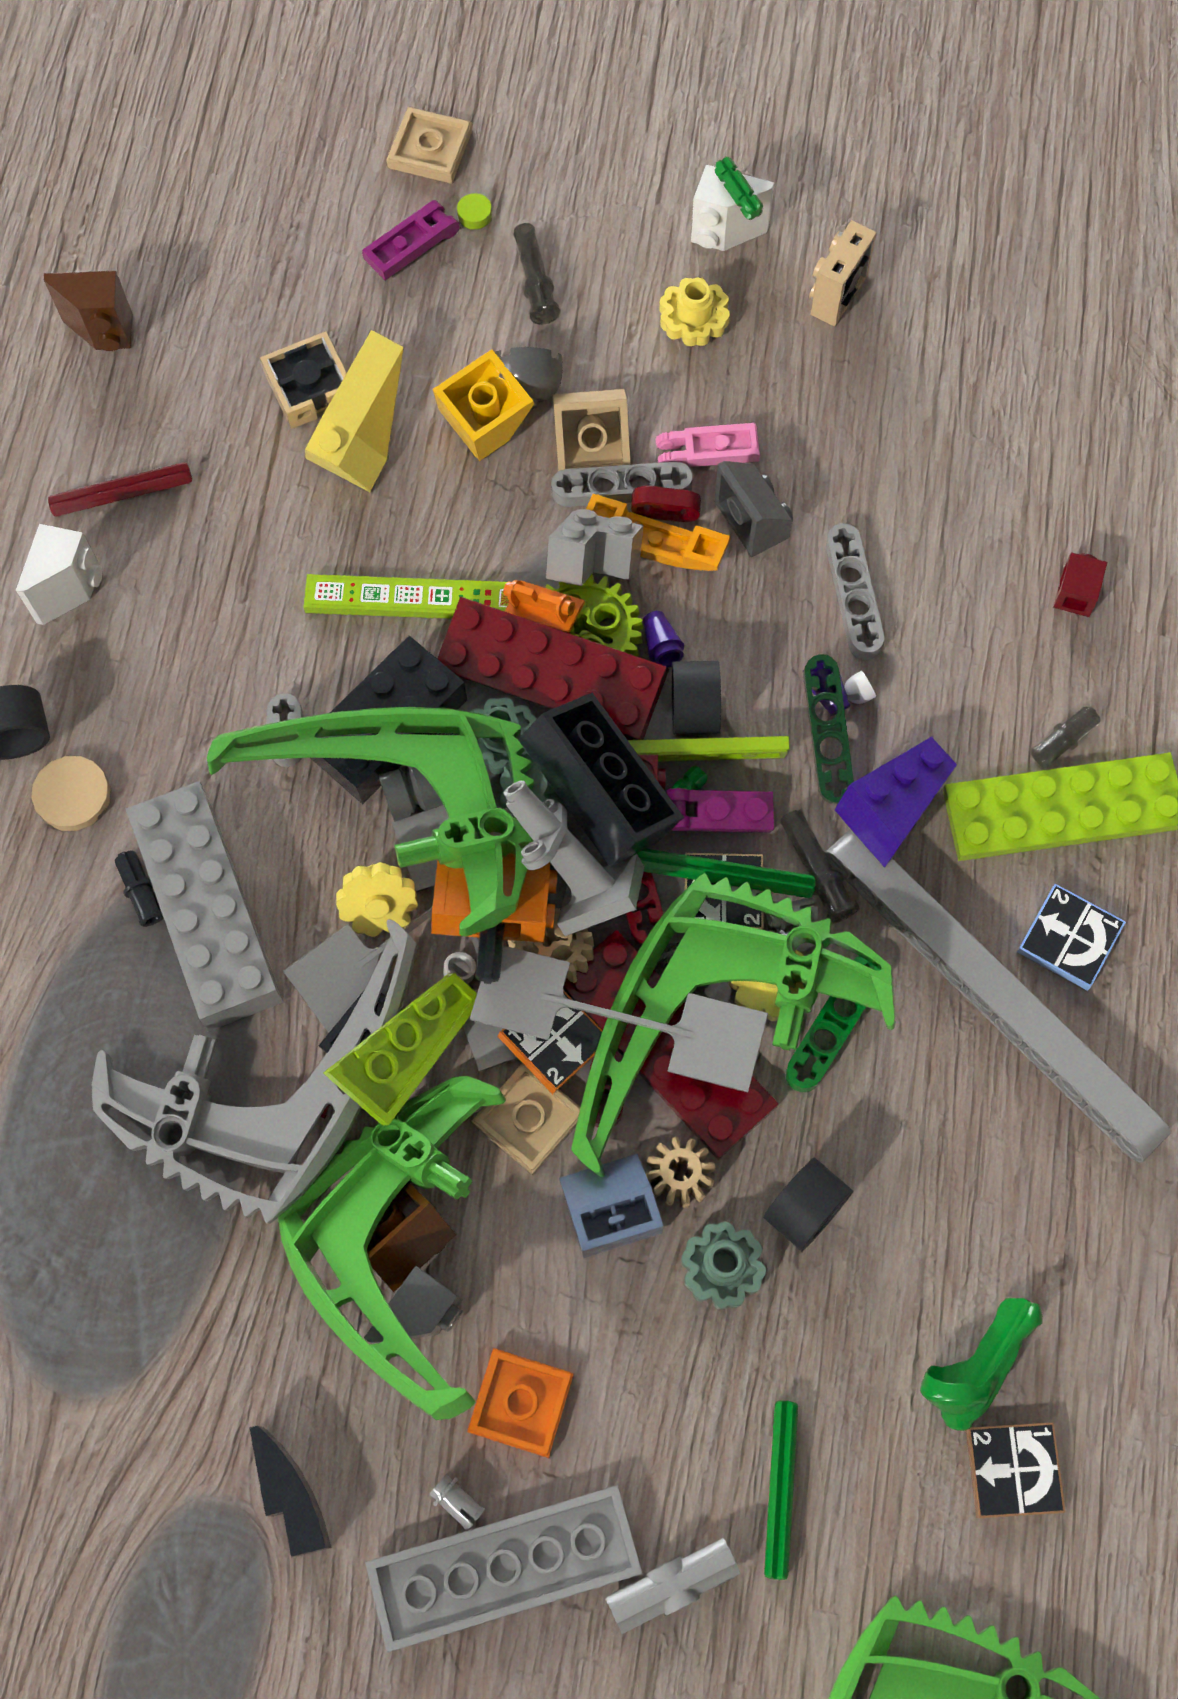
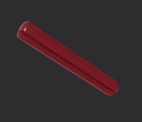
(120, 489)

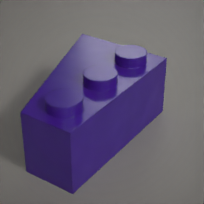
(893, 797)

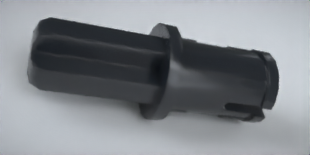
(138, 888)

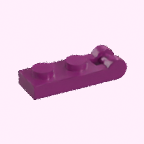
(410, 239)
(724, 810)

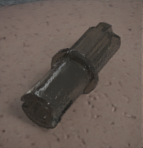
(1065, 736)

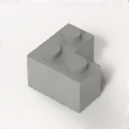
(593, 544)

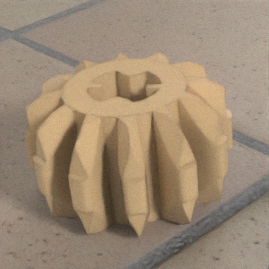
(694, 1168)

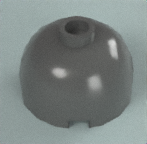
(535, 371)

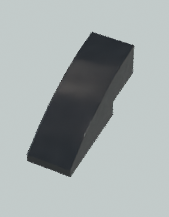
(288, 1493)

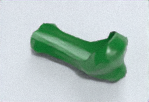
(970, 1386)

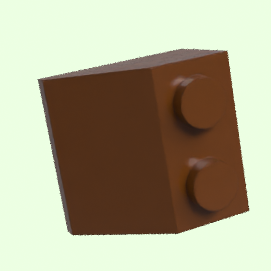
(93, 307)
(406, 1237)

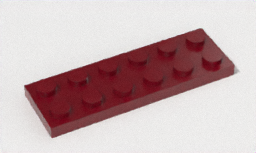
(550, 665)
(711, 1111)

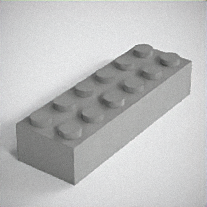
(204, 906)

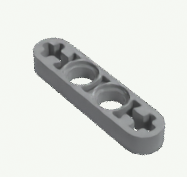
(620, 477)
(852, 591)

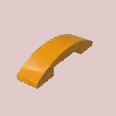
(668, 543)

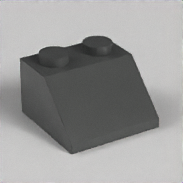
(751, 506)
(422, 1307)

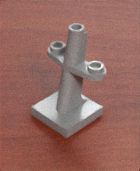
(592, 890)

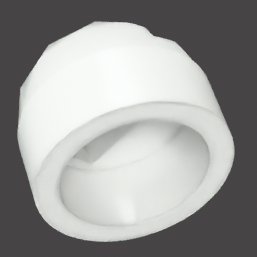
(859, 689)
(461, 963)

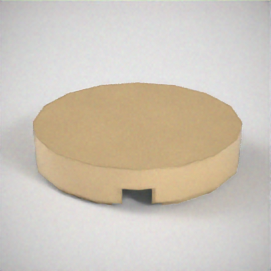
(70, 793)

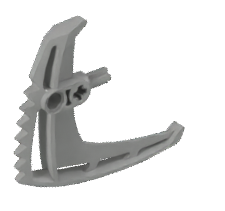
(252, 1135)

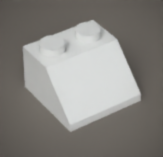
(718, 219)
(57, 573)

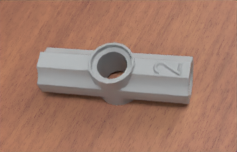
(672, 1585)

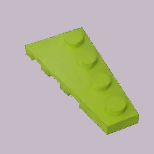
(399, 1054)

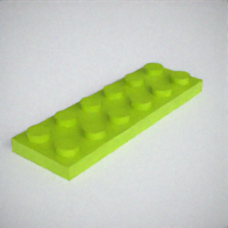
(1063, 806)

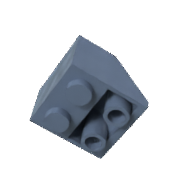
(613, 1207)

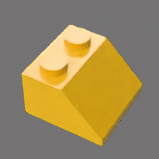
(482, 405)

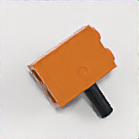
(525, 924)

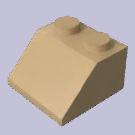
(591, 429)

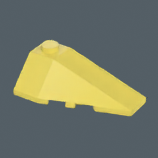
(358, 421)

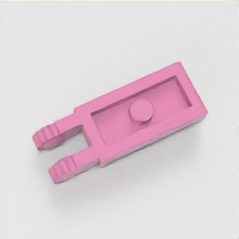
(711, 445)

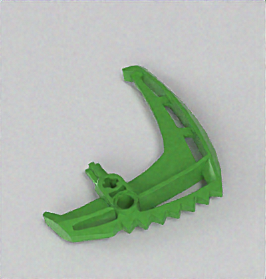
(449, 764)
(717, 954)
(350, 1213)
(924, 1679)

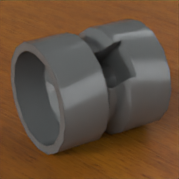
(407, 792)

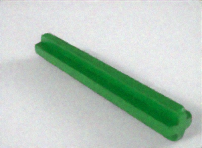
(781, 1490)

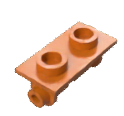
(542, 605)

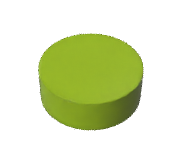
(474, 211)

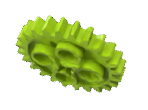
(603, 604)

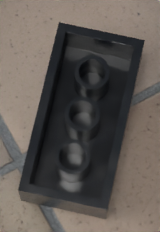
(403, 679)
(600, 778)

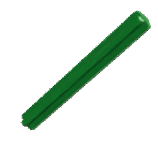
(737, 874)

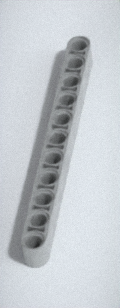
(1001, 999)

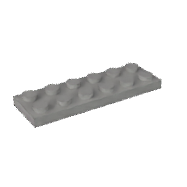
(502, 1568)

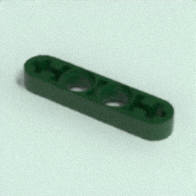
(822, 729)

